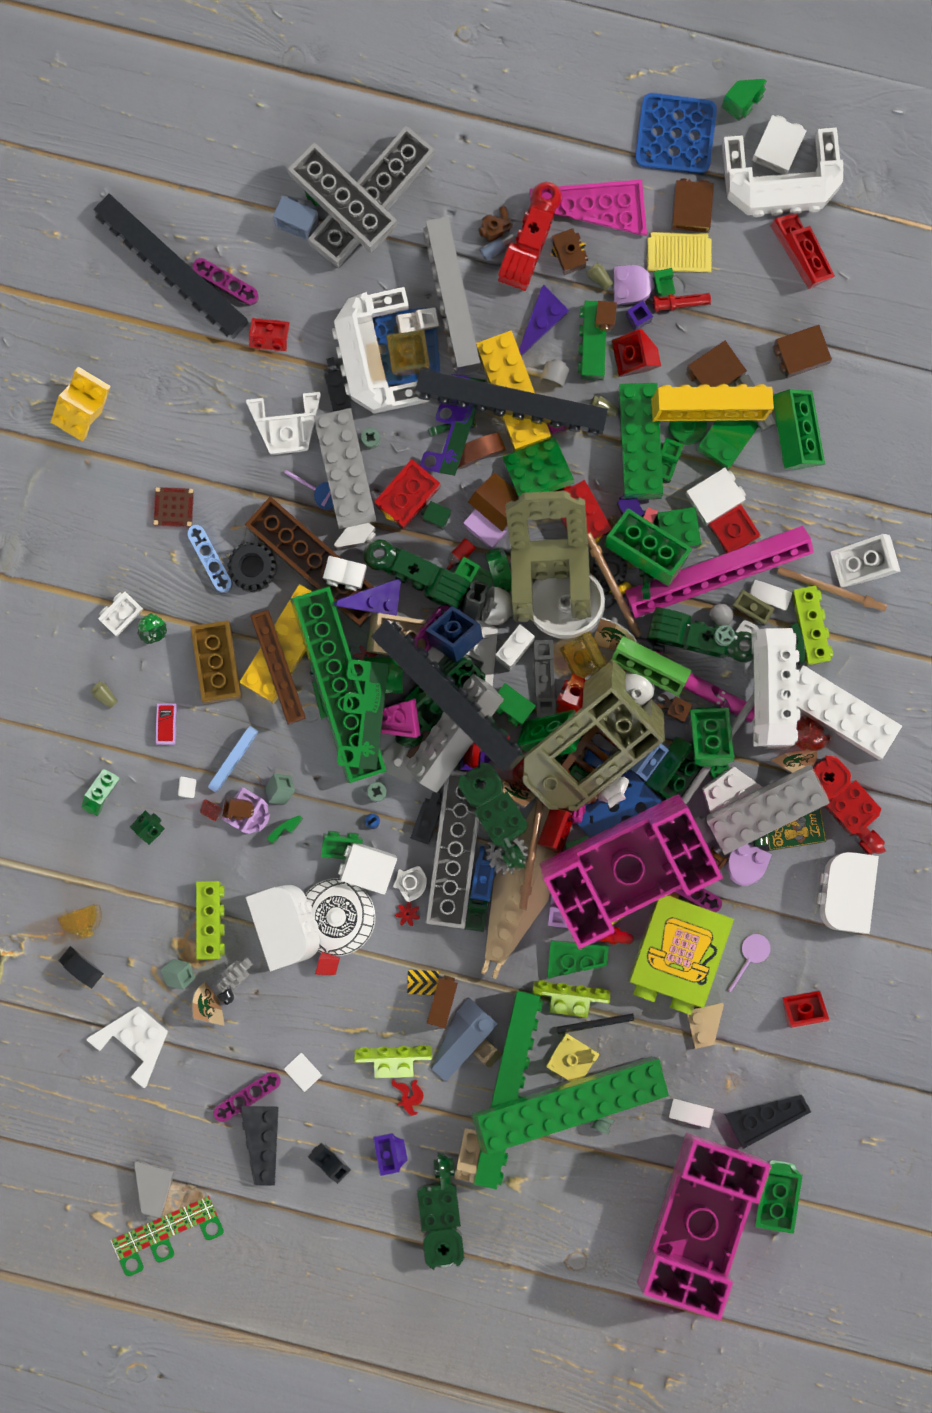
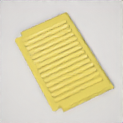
(679, 251)

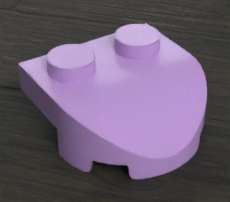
(632, 284)
(259, 818)
(747, 864)

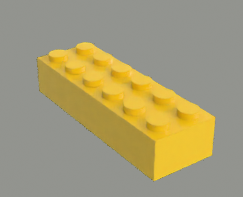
(506, 368)
(712, 403)
(257, 676)

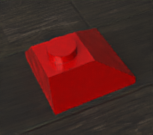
(635, 353)

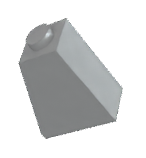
(153, 1188)

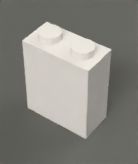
(779, 144)
(715, 496)
(514, 647)
(367, 867)

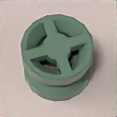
(370, 441)
(726, 632)
(379, 793)
(602, 1124)

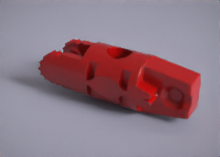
(618, 937)

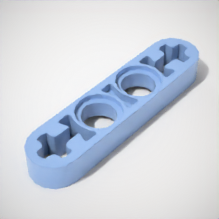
(207, 560)
(233, 759)

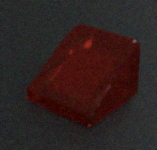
(210, 810)

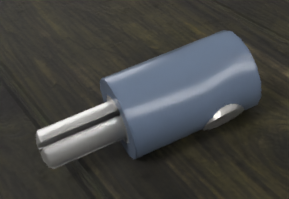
(495, 247)

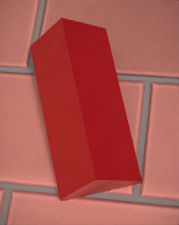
(802, 250)

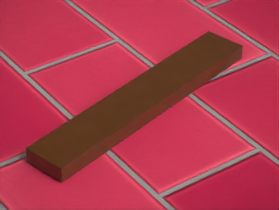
(278, 667)

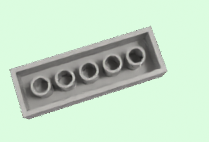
(342, 197)
(344, 468)
(447, 741)
(767, 809)

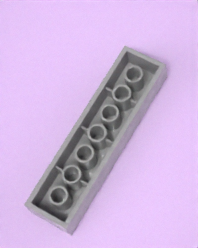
(385, 183)
(452, 294)
(453, 857)

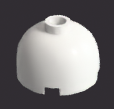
(498, 607)
(639, 688)

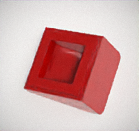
(327, 964)

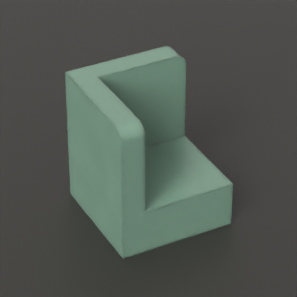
(279, 789)
(178, 974)

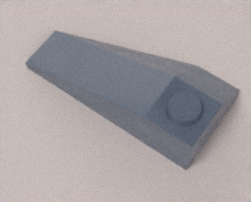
(464, 1035)

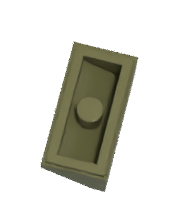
(753, 607)

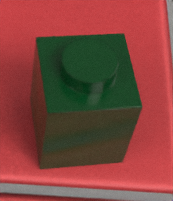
(436, 515)

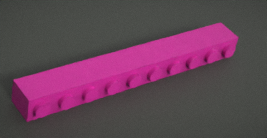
(722, 571)

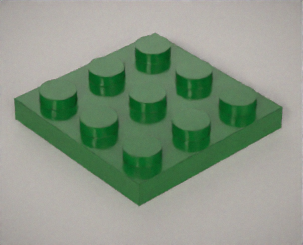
(538, 468)

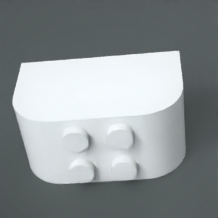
(848, 892)
(284, 925)

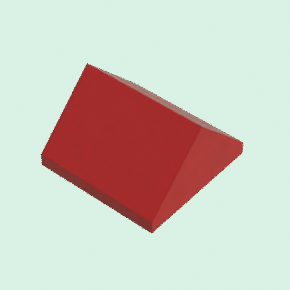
(556, 830)
(805, 1009)

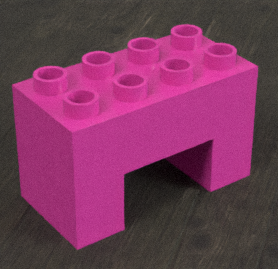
(628, 869)
(701, 1226)

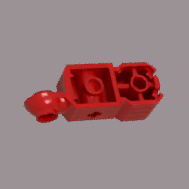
(523, 255)
(850, 803)

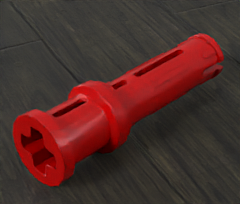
(672, 302)

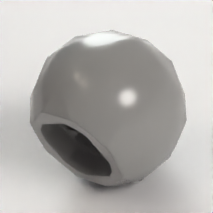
(721, 614)

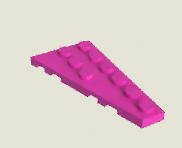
(605, 204)

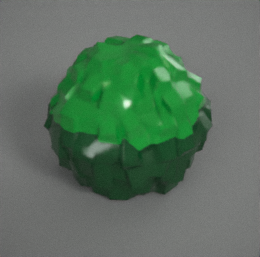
(151, 629)

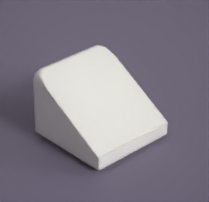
(186, 787)

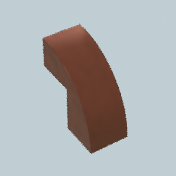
(480, 448)

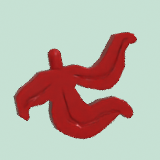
(415, 1099)

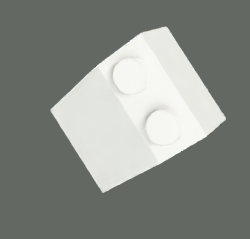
(865, 561)

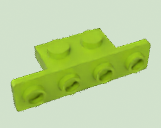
(569, 998)
(393, 1061)

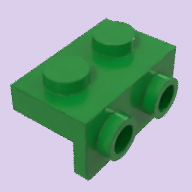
(335, 845)

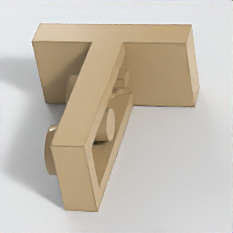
(468, 1157)

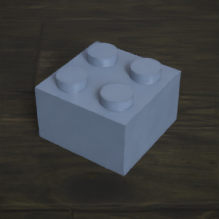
(296, 217)

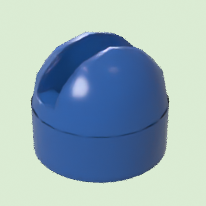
(375, 824)

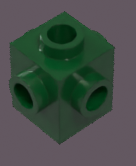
(147, 827)

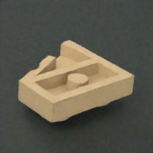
(705, 1024)

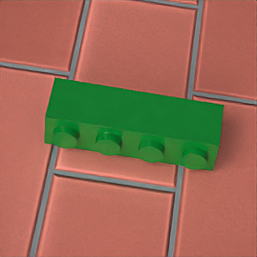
(593, 344)

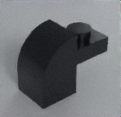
(80, 967)
(329, 1162)

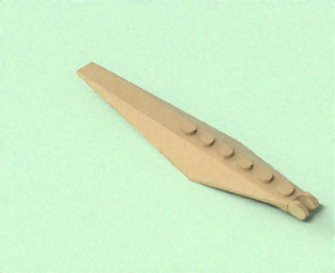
(506, 920)

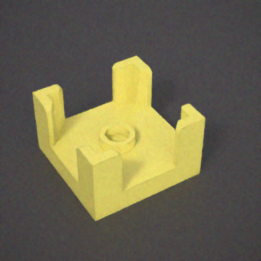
(572, 1059)

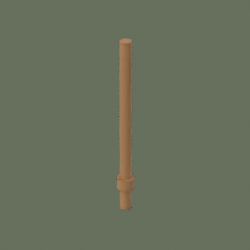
(596, 551)
(866, 601)
(526, 889)

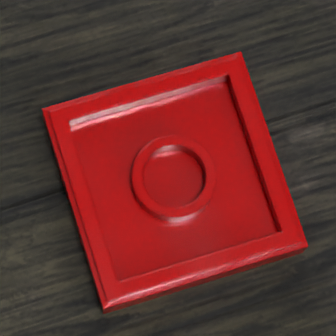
(734, 529)

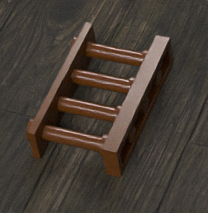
(586, 743)

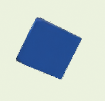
(593, 760)

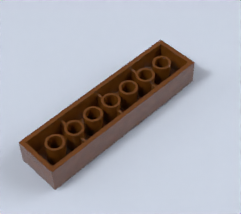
(300, 551)

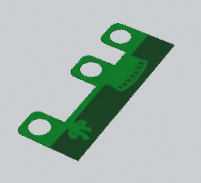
(371, 707)

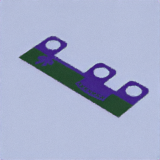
(461, 422)

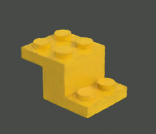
(80, 404)

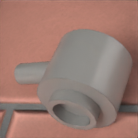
(553, 374)

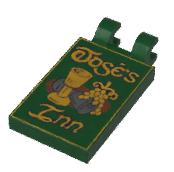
(800, 832)

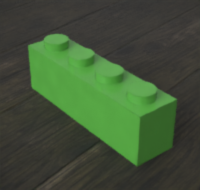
(651, 666)

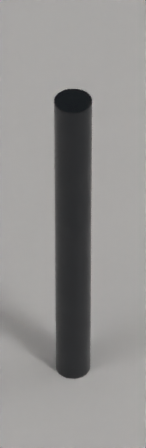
(595, 1023)

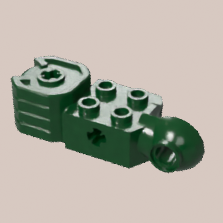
(439, 584)
(675, 630)
(428, 711)
(495, 811)
(441, 1217)

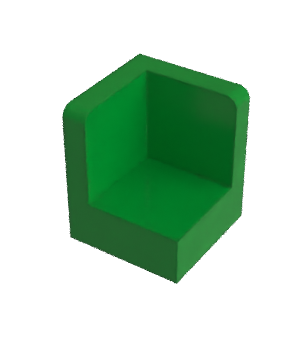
(664, 282)

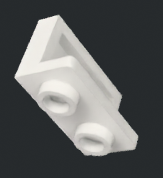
(120, 613)

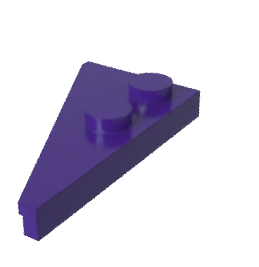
(545, 315)
(378, 599)

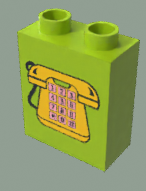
(680, 953)

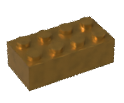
(216, 662)

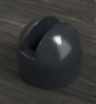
(226, 997)

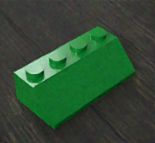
(798, 429)
(648, 547)

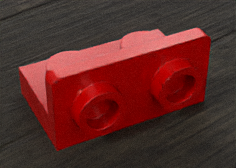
(269, 334)

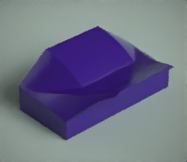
(390, 1153)

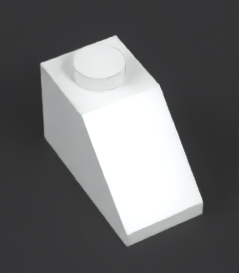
(355, 536)

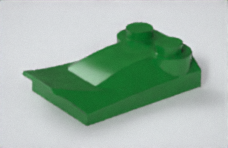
(712, 736)
(779, 1198)

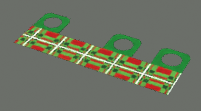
(159, 1231)

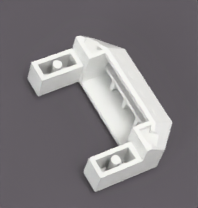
(787, 191)
(361, 352)
(771, 727)

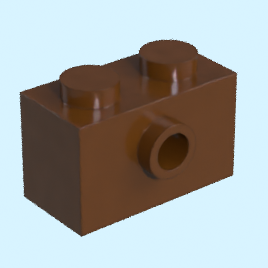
(569, 251)

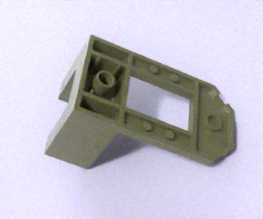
(548, 557)
(630, 726)

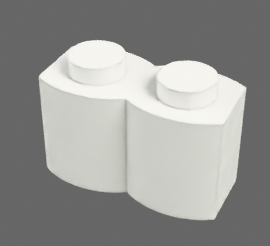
(345, 573)

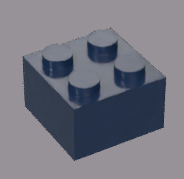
(454, 634)

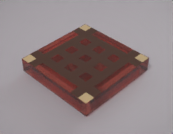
(173, 507)

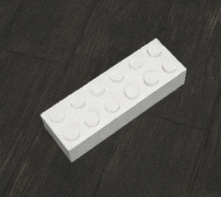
(845, 714)

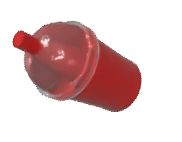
(464, 549)

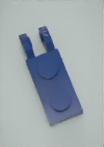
(482, 878)

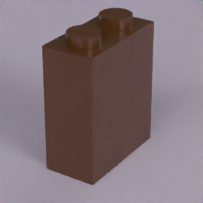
(692, 205)
(802, 351)
(716, 367)
(491, 500)
(442, 1002)

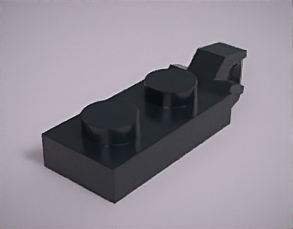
(336, 387)
(427, 819)

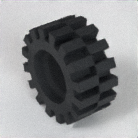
(621, 568)

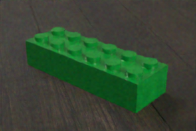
(640, 442)

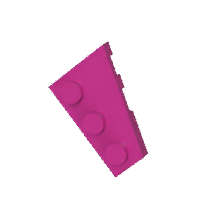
(401, 719)

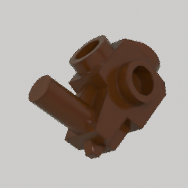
(495, 228)

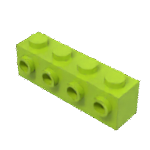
(810, 620)
(209, 920)

